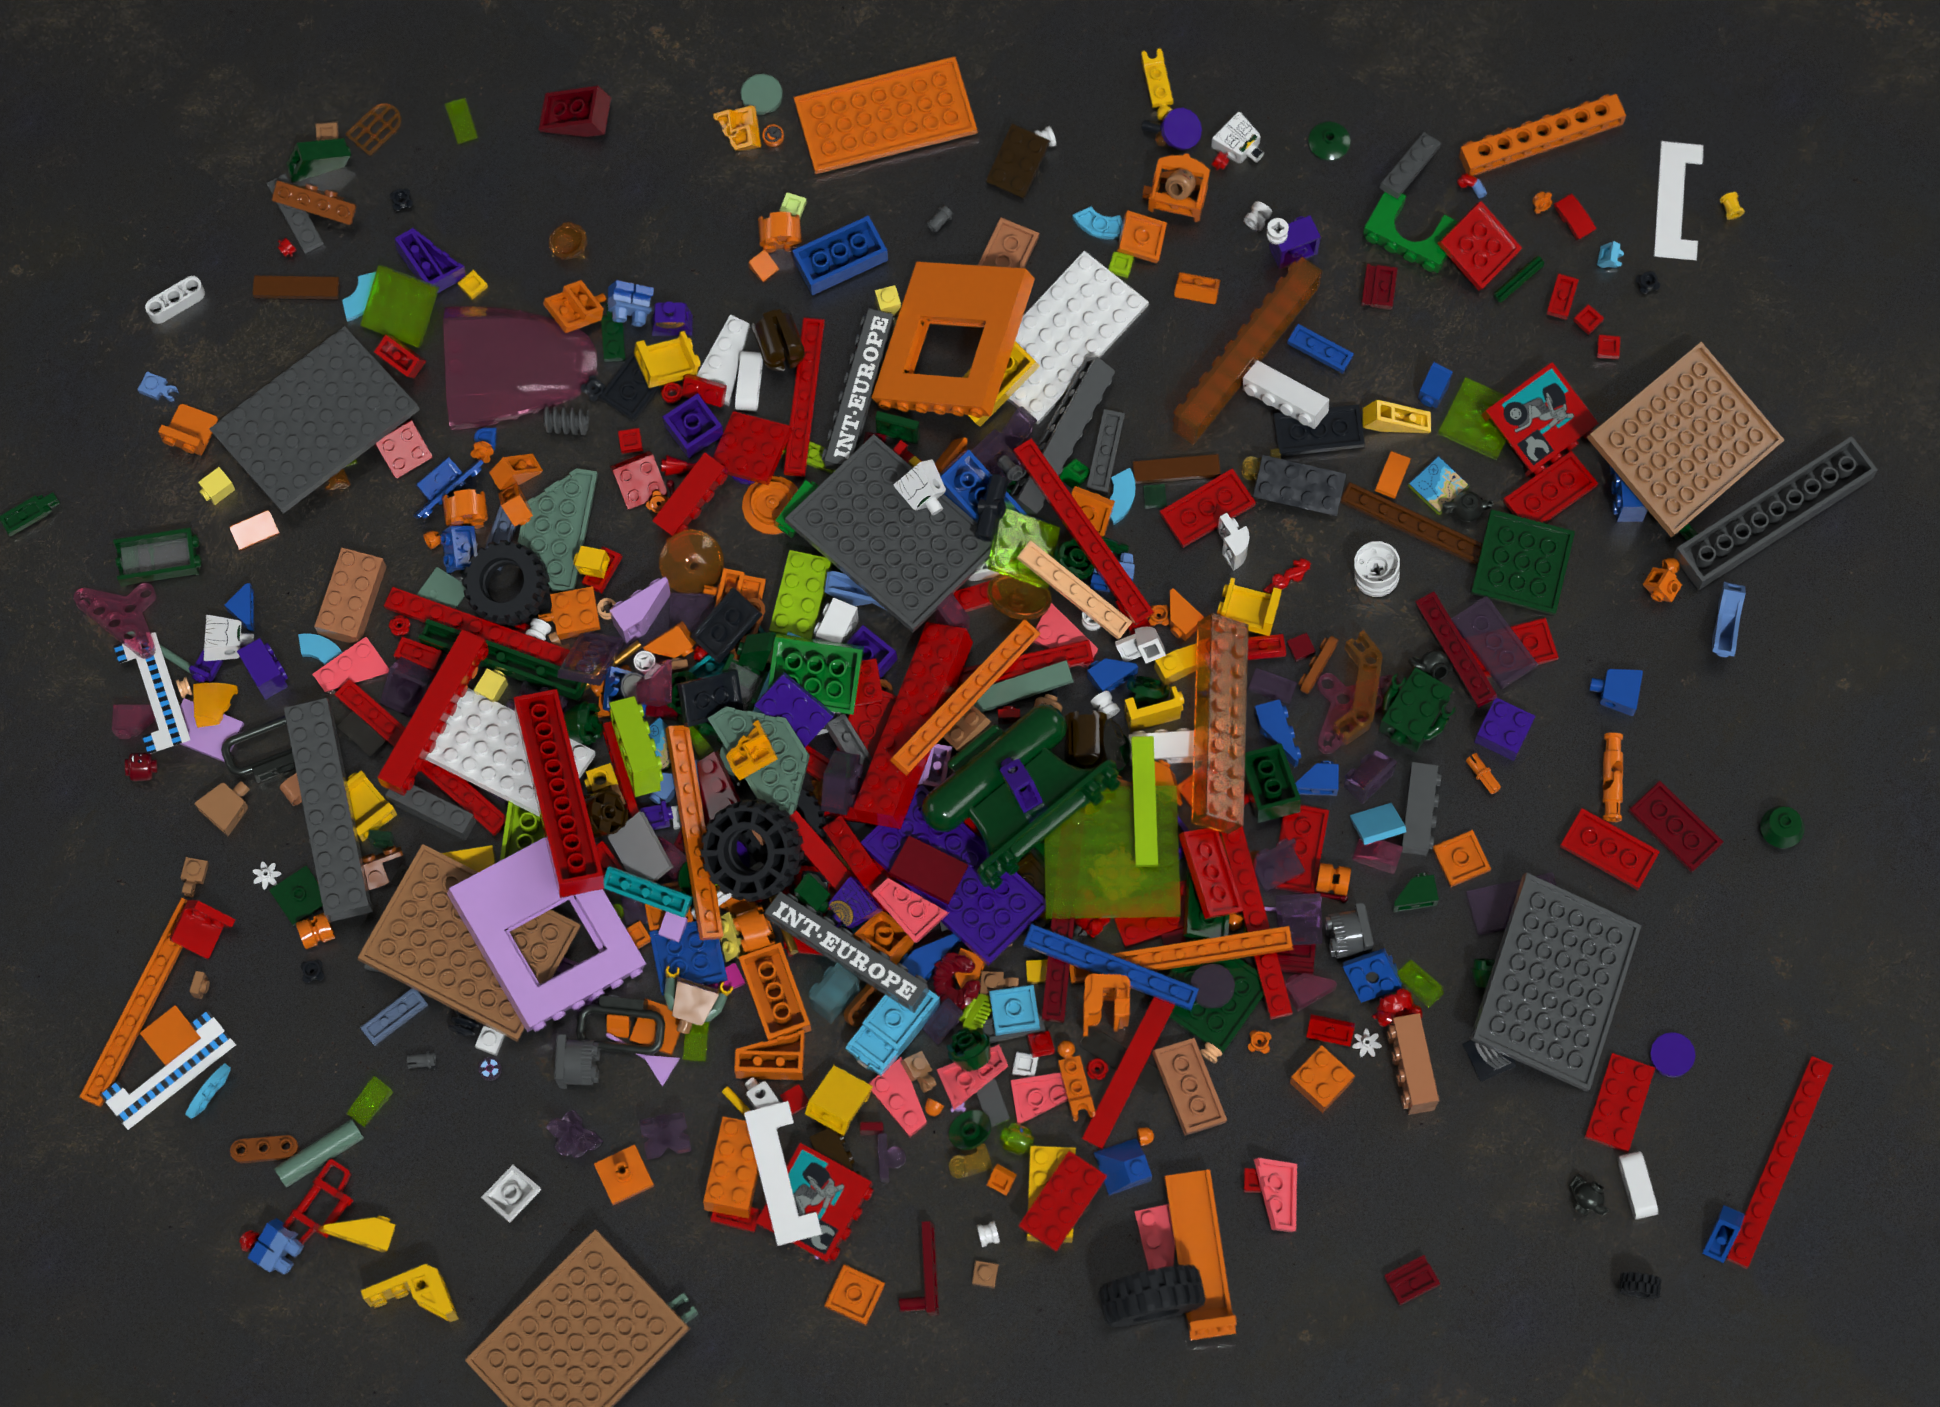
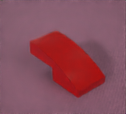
(1575, 215)

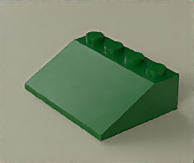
(821, 667)

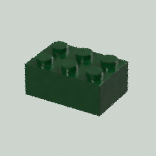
(1270, 783)

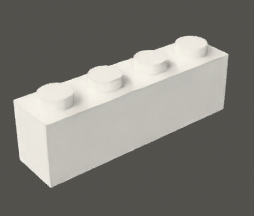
(1285, 394)
(1170, 746)

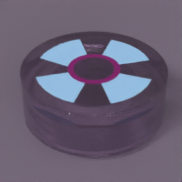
(490, 1068)

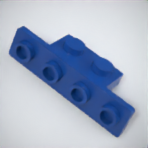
(442, 481)

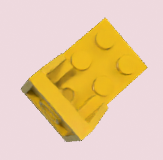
(432, 1297)

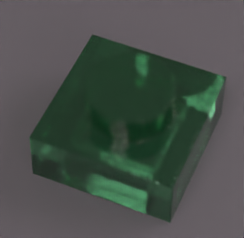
(1154, 496)
(380, 839)

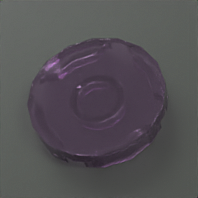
(1214, 985)

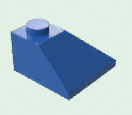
(1124, 1166)

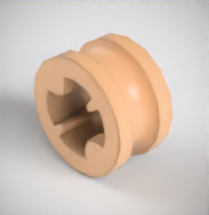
(606, 601)
(184, 687)
(1211, 1052)

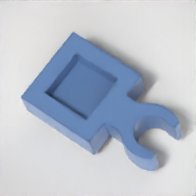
(155, 386)

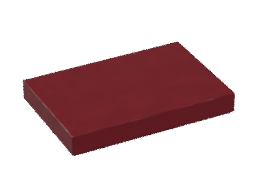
(928, 869)

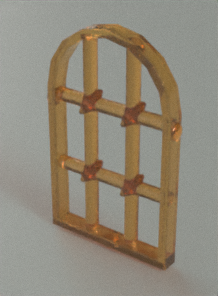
(367, 129)

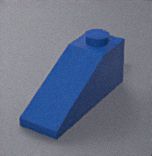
(923, 959)

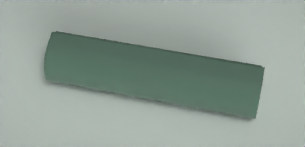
(318, 1153)

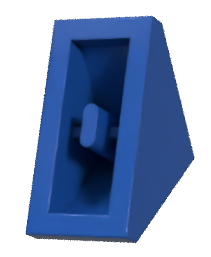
(242, 606)

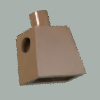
(224, 806)

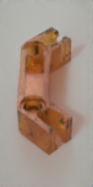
(1365, 688)

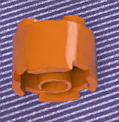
(779, 232)
(465, 509)
(755, 929)

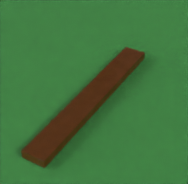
(1411, 523)

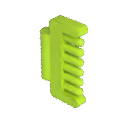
(976, 1012)

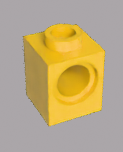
(591, 561)
(605, 771)

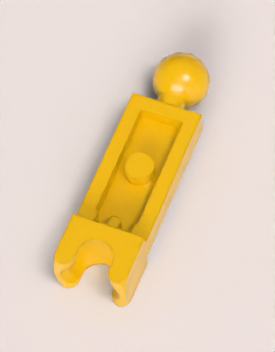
(1157, 83)

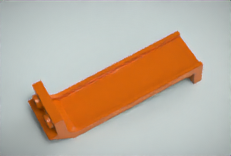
(1199, 1244)

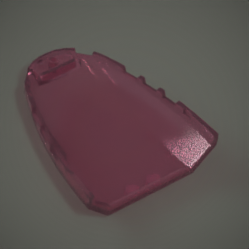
(510, 364)

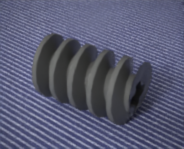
(566, 421)

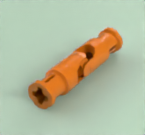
(1612, 779)

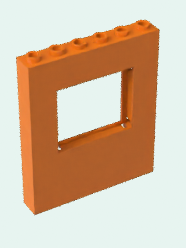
(956, 297)

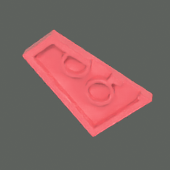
(1059, 631)
(357, 663)
(909, 909)
(963, 1084)
(1037, 1095)
(899, 1098)
(1279, 1192)
(1156, 1236)

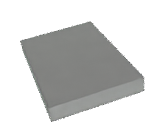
(640, 849)

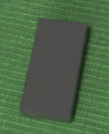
(993, 1103)

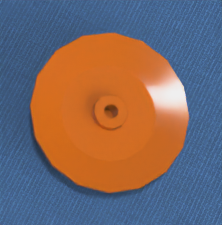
(765, 503)

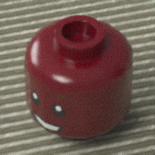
(140, 766)

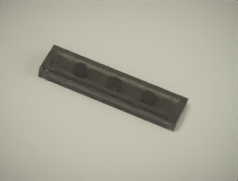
(1113, 1053)

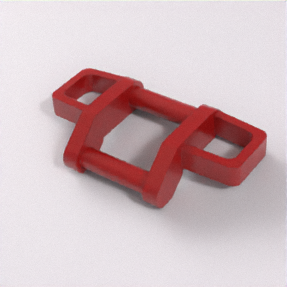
(319, 1184)

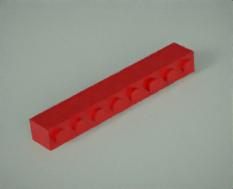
(433, 712)

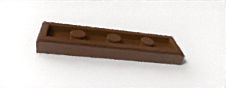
(296, 287)
(1176, 469)

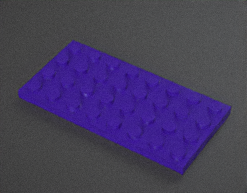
(977, 914)

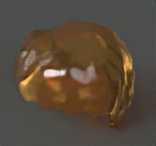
(568, 241)

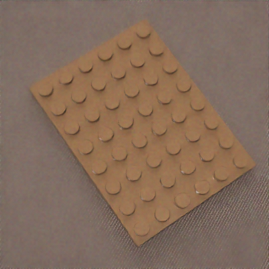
(1685, 439)
(432, 951)
(579, 1334)

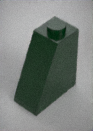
(317, 158)

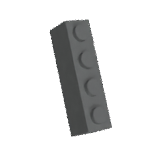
(1419, 808)
(434, 811)

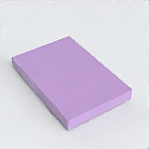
(208, 739)

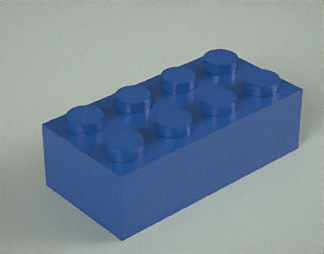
(840, 255)
(967, 483)
(1627, 505)

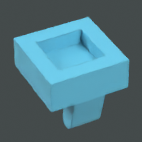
(1609, 254)

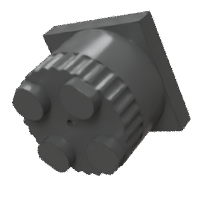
(1349, 932)
(576, 1062)

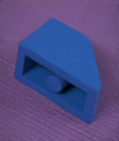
(1435, 385)
(1110, 674)
(1320, 780)
(1723, 1233)

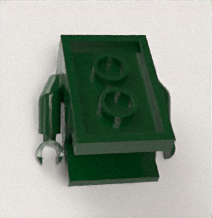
(1416, 711)

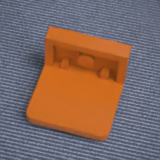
(188, 429)

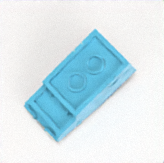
(889, 1032)

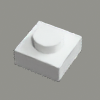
(489, 1041)

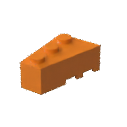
(772, 1059)

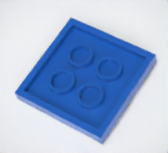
(696, 958)

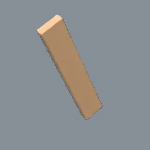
(1074, 590)

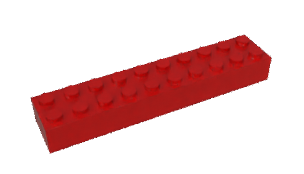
(926, 687)
(558, 793)

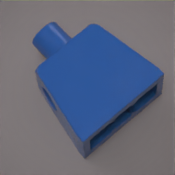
(1619, 689)

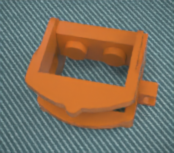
(1163, 201)
(1106, 988)

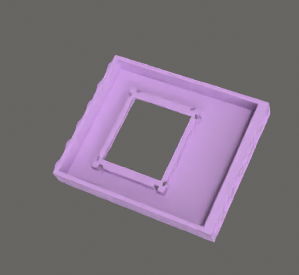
(517, 893)

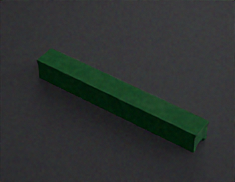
(506, 660)

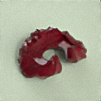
(944, 983)

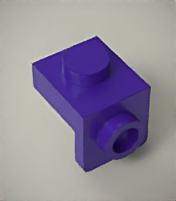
(205, 670)
(658, 815)

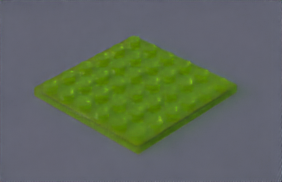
(1094, 867)

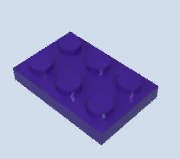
(791, 701)

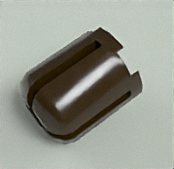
(779, 340)
(1085, 739)
(605, 812)

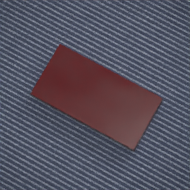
(1675, 826)

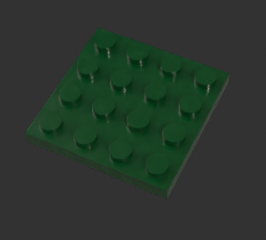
(1522, 562)
(1221, 1024)

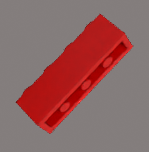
(691, 495)

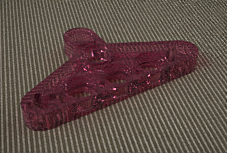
(114, 609)
(1338, 710)

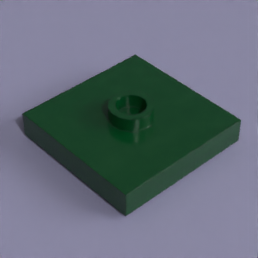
(897, 427)
(298, 895)

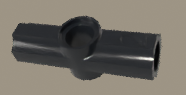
(991, 508)

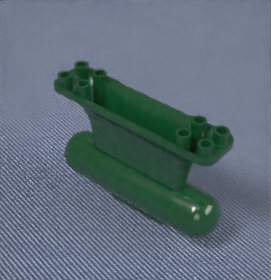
(980, 792)

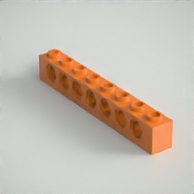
(1608, 105)

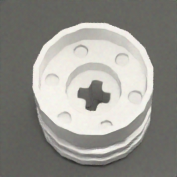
(1381, 558)

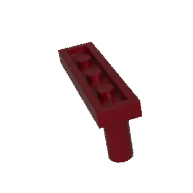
(930, 1300)

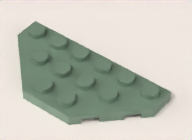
(560, 526)
(781, 779)

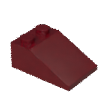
(575, 112)

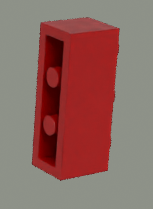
(851, 850)

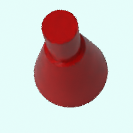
(674, 466)

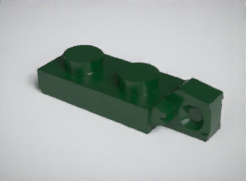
(612, 338)
(28, 513)

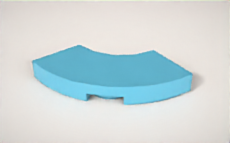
(1098, 225)
(356, 303)
(1122, 494)
(318, 648)
(208, 1090)

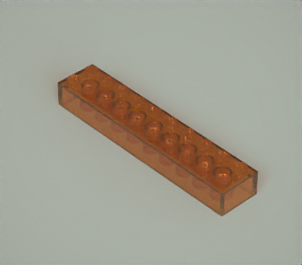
(1252, 344)
(1220, 724)

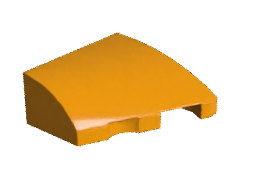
(740, 127)
(211, 702)
(751, 753)

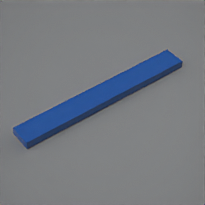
(1104, 963)

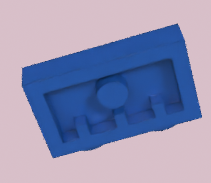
(458, 546)

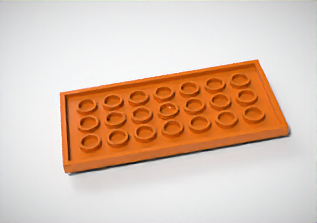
(885, 115)

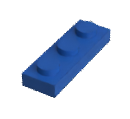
(1320, 348)

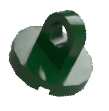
(1147, 689)

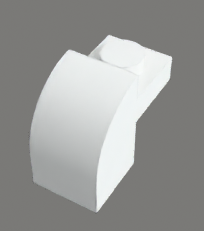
(1142, 643)

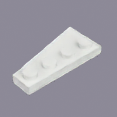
(725, 354)

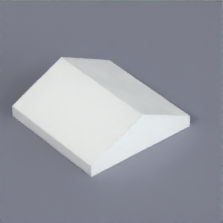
(511, 1193)

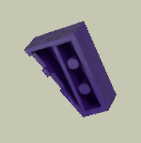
(428, 261)

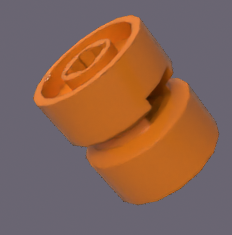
(1325, 878)
(315, 930)

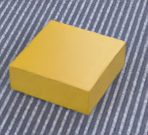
(472, 284)
(1036, 971)

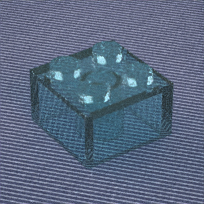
(833, 992)

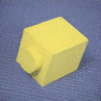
(888, 300)
(216, 486)
(491, 685)

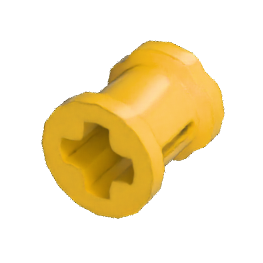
(1731, 205)

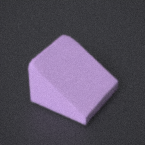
(673, 926)

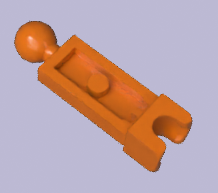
(1074, 1080)

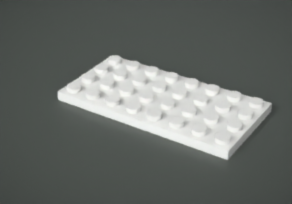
(1070, 323)
(487, 750)

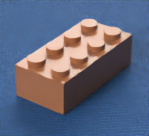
(350, 596)
(1413, 1064)

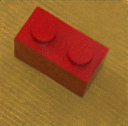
(400, 356)

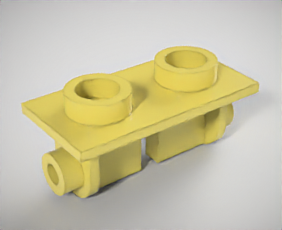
(730, 943)

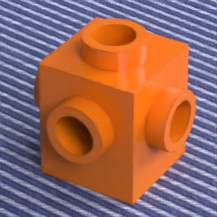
(1662, 584)

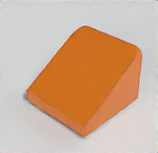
(763, 266)
(618, 1025)

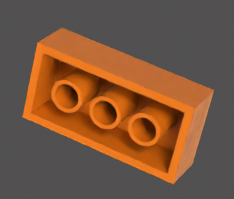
(774, 992)
(732, 1171)

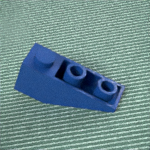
(1274, 727)

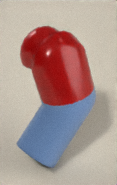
(1473, 182)

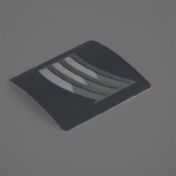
(1487, 1061)

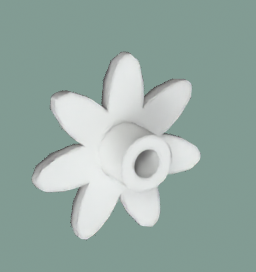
(266, 879)
(1366, 1047)

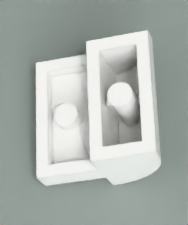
(1235, 541)

